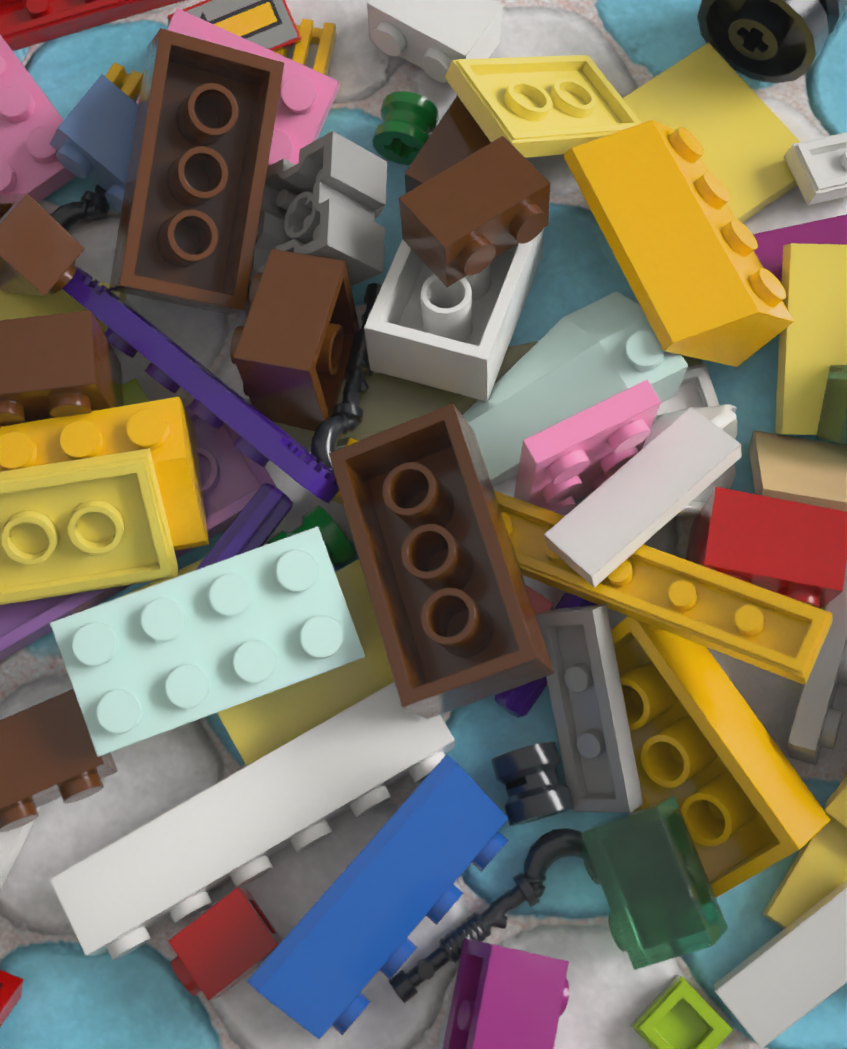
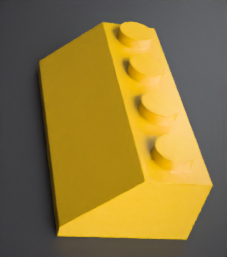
(680, 243)
(153, 424)
(711, 753)

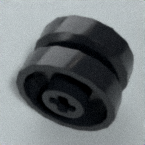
(769, 37)

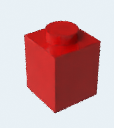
(223, 945)

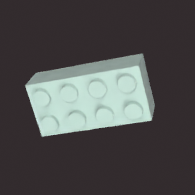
(207, 640)

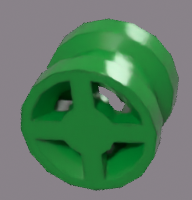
(405, 126)

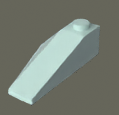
(568, 371)

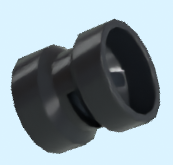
(532, 783)

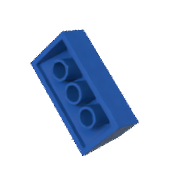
(381, 900)

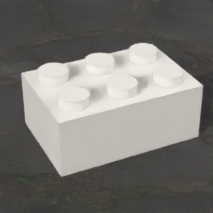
(453, 333)

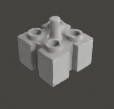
(325, 207)

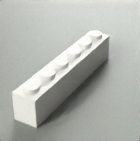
(247, 819)

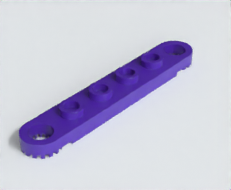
(213, 399)

